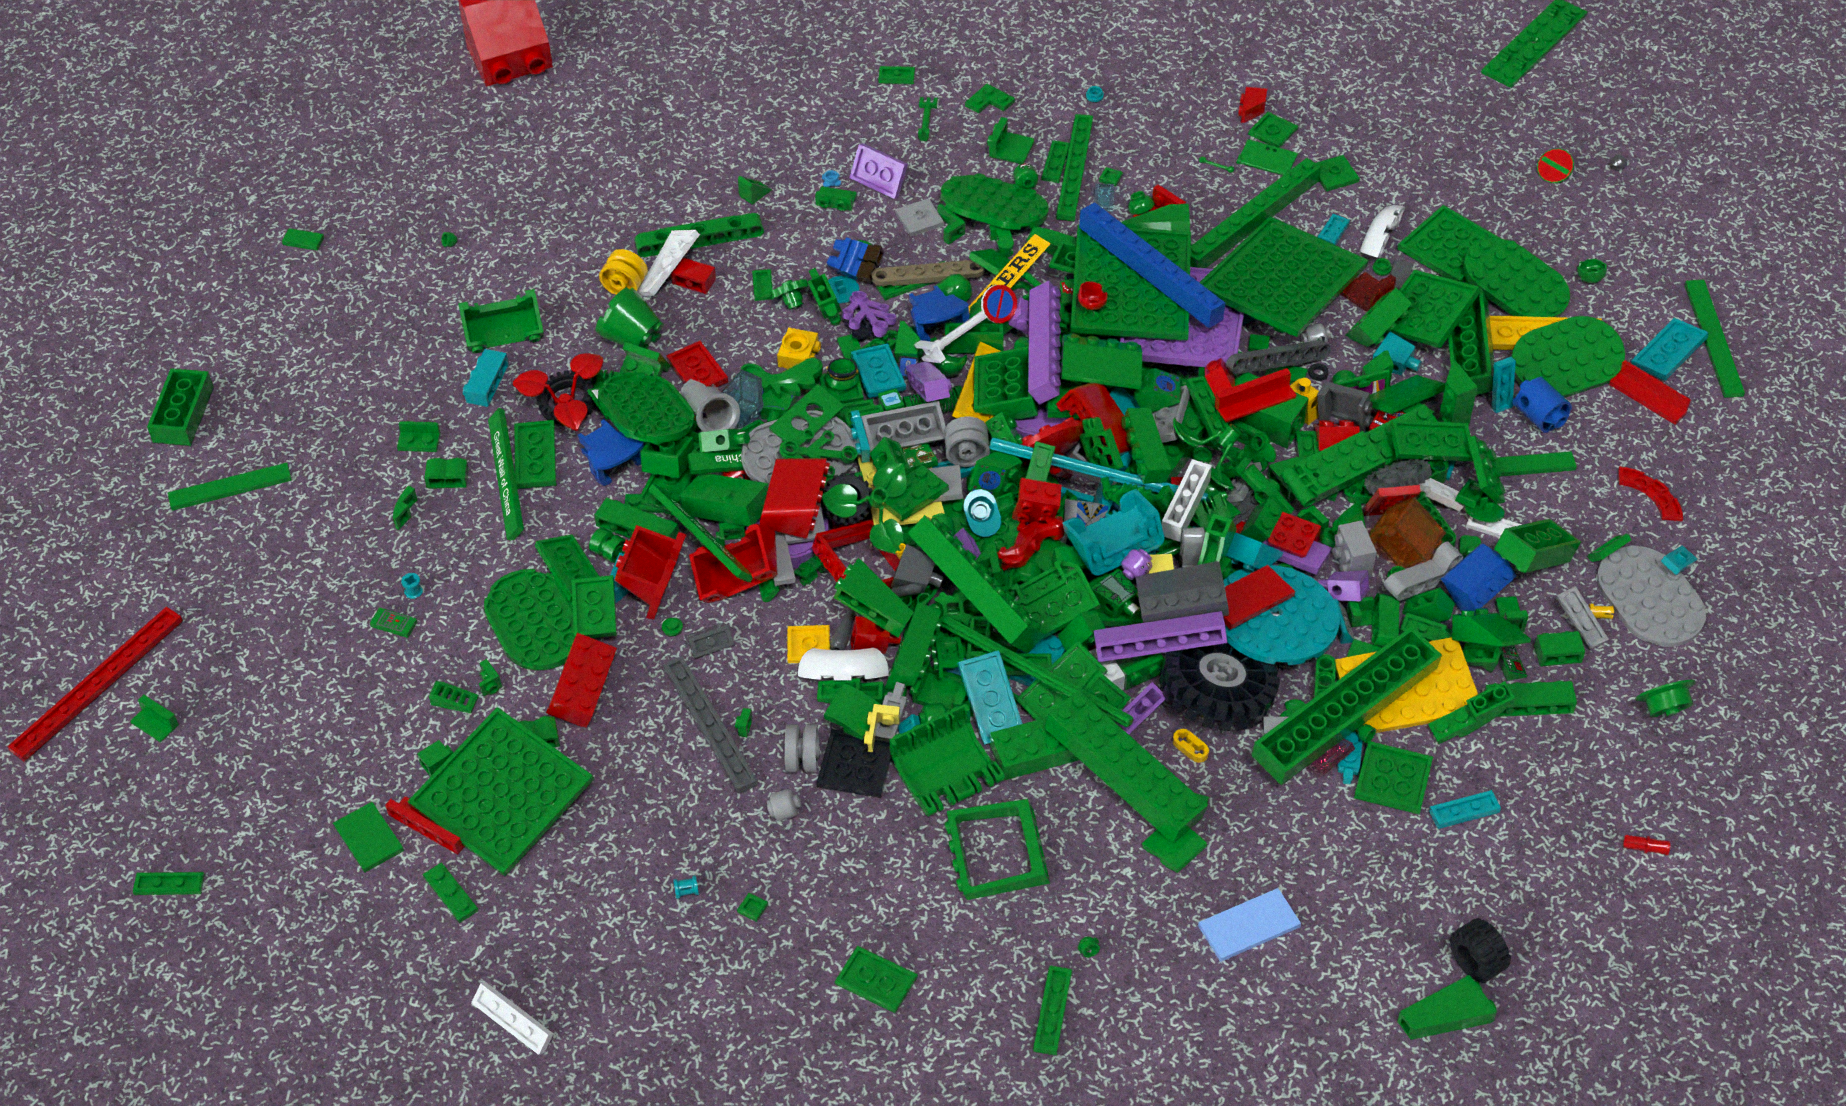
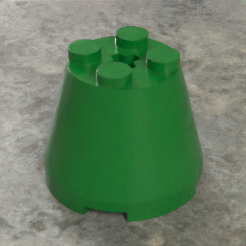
(629, 320)

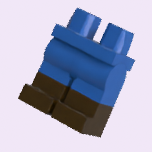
(856, 259)

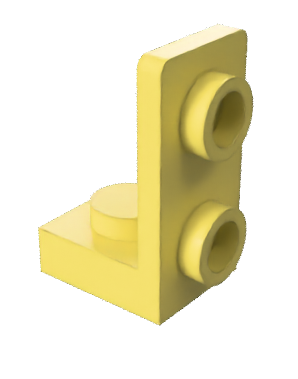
(884, 714)

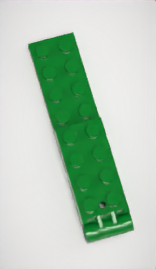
(1346, 461)

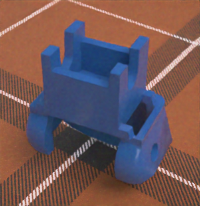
(935, 309)
(608, 449)

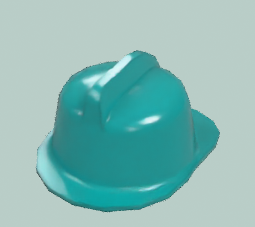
(982, 513)

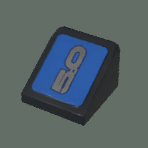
(903, 362)

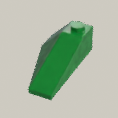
(1170, 217)

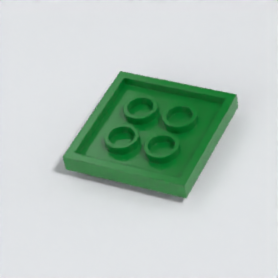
(1393, 777)

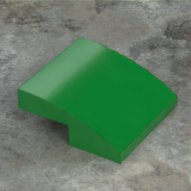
(851, 710)
(1175, 855)

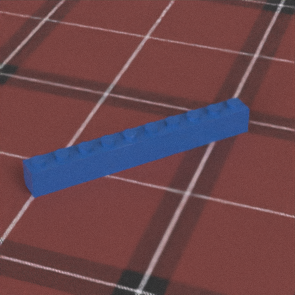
(1152, 265)

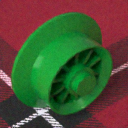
(1668, 698)

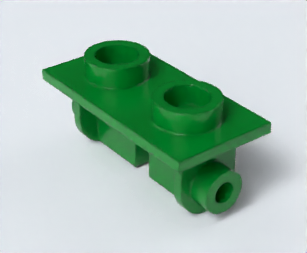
(807, 570)

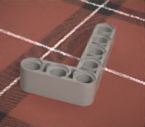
(1191, 546)

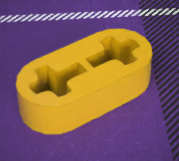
(1190, 745)

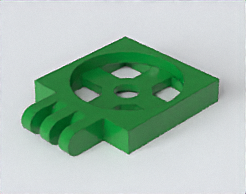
(1093, 429)

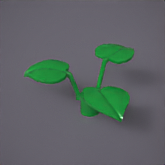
(1227, 440)
(888, 482)

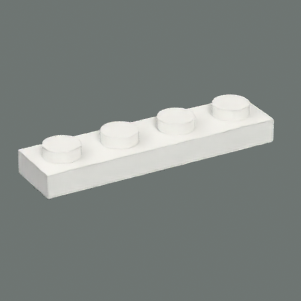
(512, 1018)

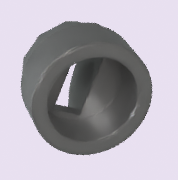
(1618, 162)

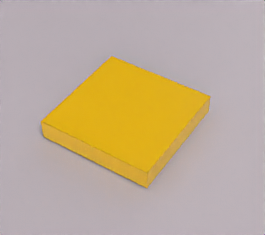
(804, 638)

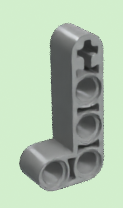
(1424, 575)

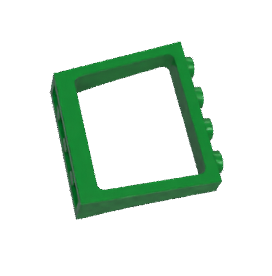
(1022, 808)

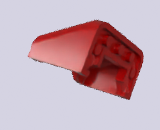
(1095, 401)

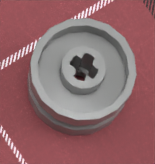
(966, 441)
(802, 748)

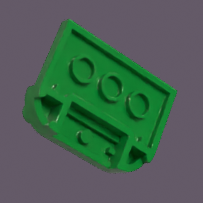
(1056, 596)

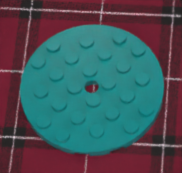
(1300, 632)

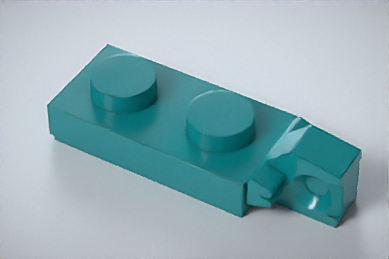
(1351, 764)

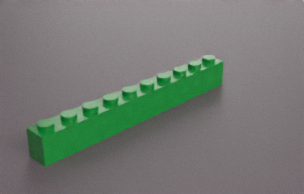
(1254, 213)

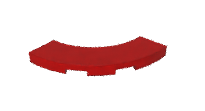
(1654, 489)

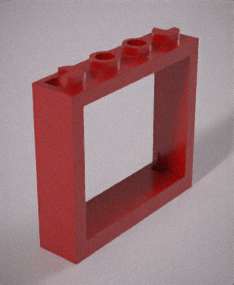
(841, 536)

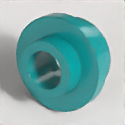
(1094, 94)

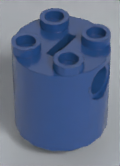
(1542, 404)

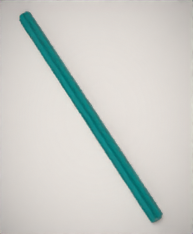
(1082, 466)

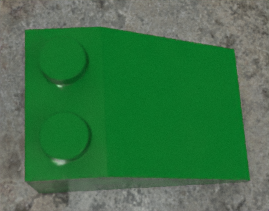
(1486, 628)

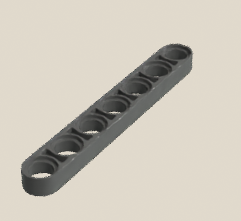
(1273, 353)

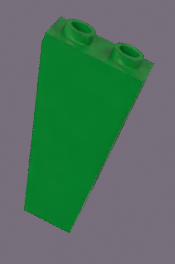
(872, 598)
(1448, 1010)

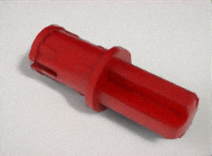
(1646, 844)

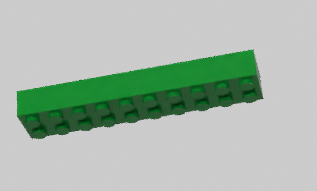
(1346, 705)

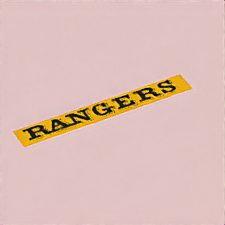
(1018, 265)

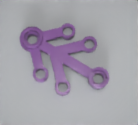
(860, 300)

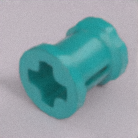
(411, 584)
(686, 887)

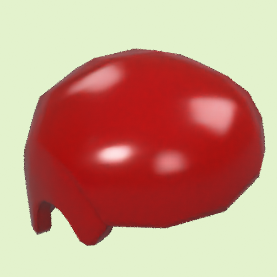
(1092, 296)

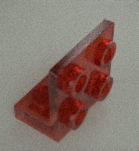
(1367, 290)

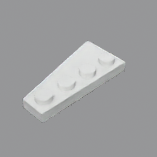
(668, 258)

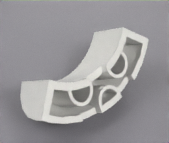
(1378, 231)
(843, 664)

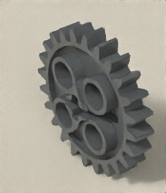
(1399, 474)

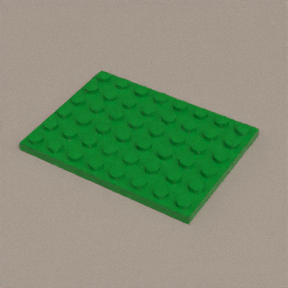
(1283, 276)
(1132, 303)

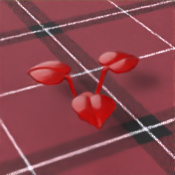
(567, 411)

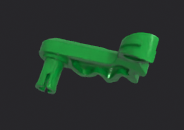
(802, 375)

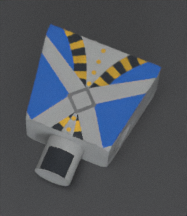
(1087, 511)

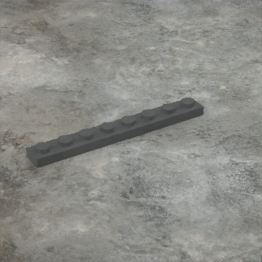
(710, 725)

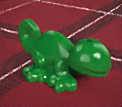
(956, 607)

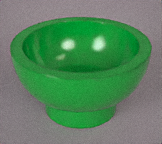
(1140, 203)

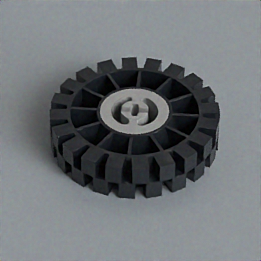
(1219, 686)

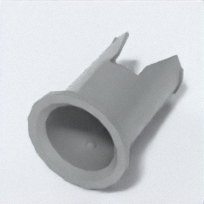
(720, 408)

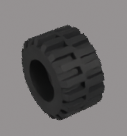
(862, 489)
(1480, 950)

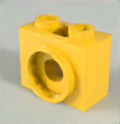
(797, 346)

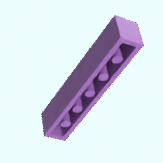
(1160, 636)

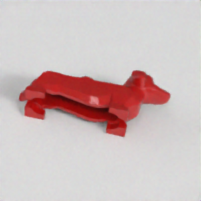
(1029, 541)

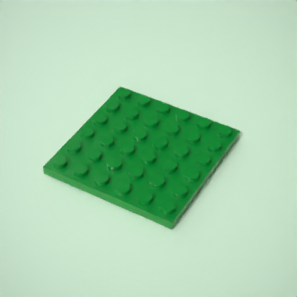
(501, 790)

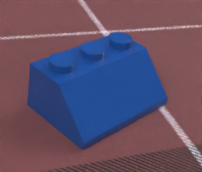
(1478, 578)

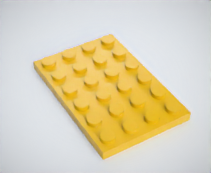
(1428, 700)

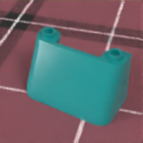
(1113, 537)

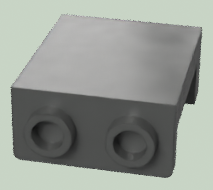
(1345, 404)

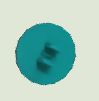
(843, 287)

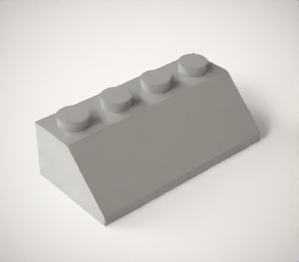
(906, 425)

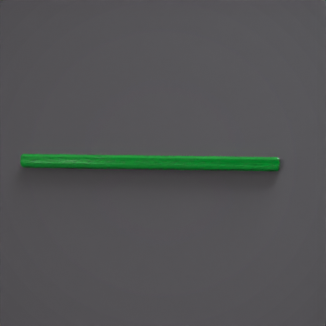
(1033, 669)

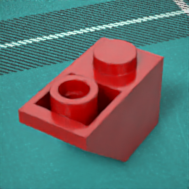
(1253, 103)

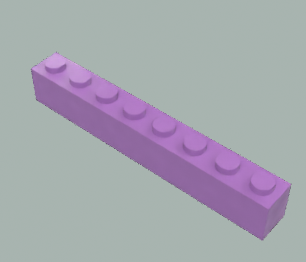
(1044, 342)

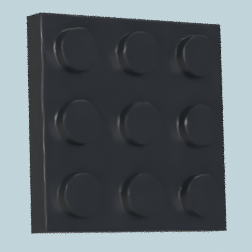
(853, 769)

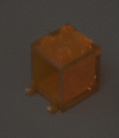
(1407, 533)

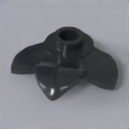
(864, 331)

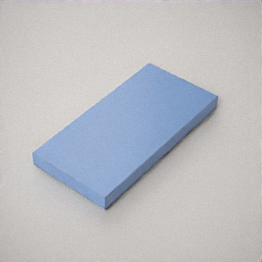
(1249, 924)

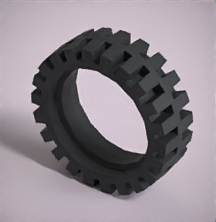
(558, 383)

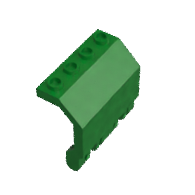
(943, 760)

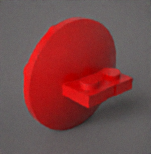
(1061, 436)

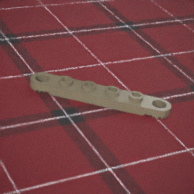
(925, 273)

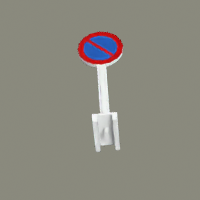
(997, 305)

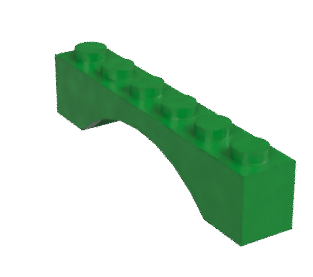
(1217, 539)

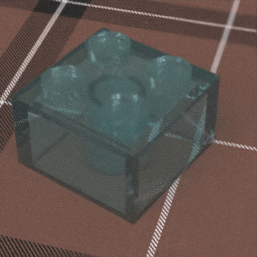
(747, 391)

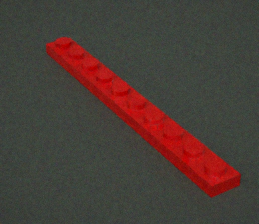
(94, 684)

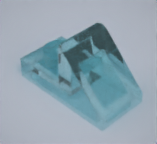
(1104, 196)

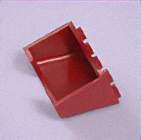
(794, 495)
(754, 552)

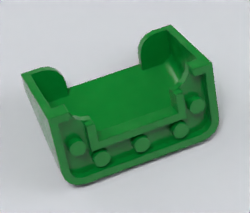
(488, 323)

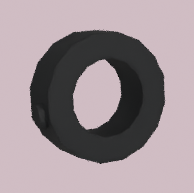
(1318, 366)

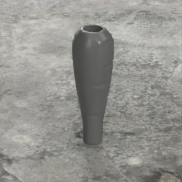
(841, 636)

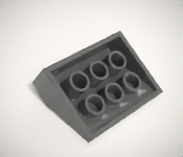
(1182, 592)

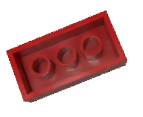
(581, 680)

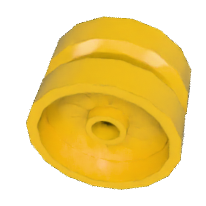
(622, 271)

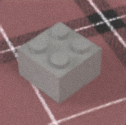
(1354, 548)

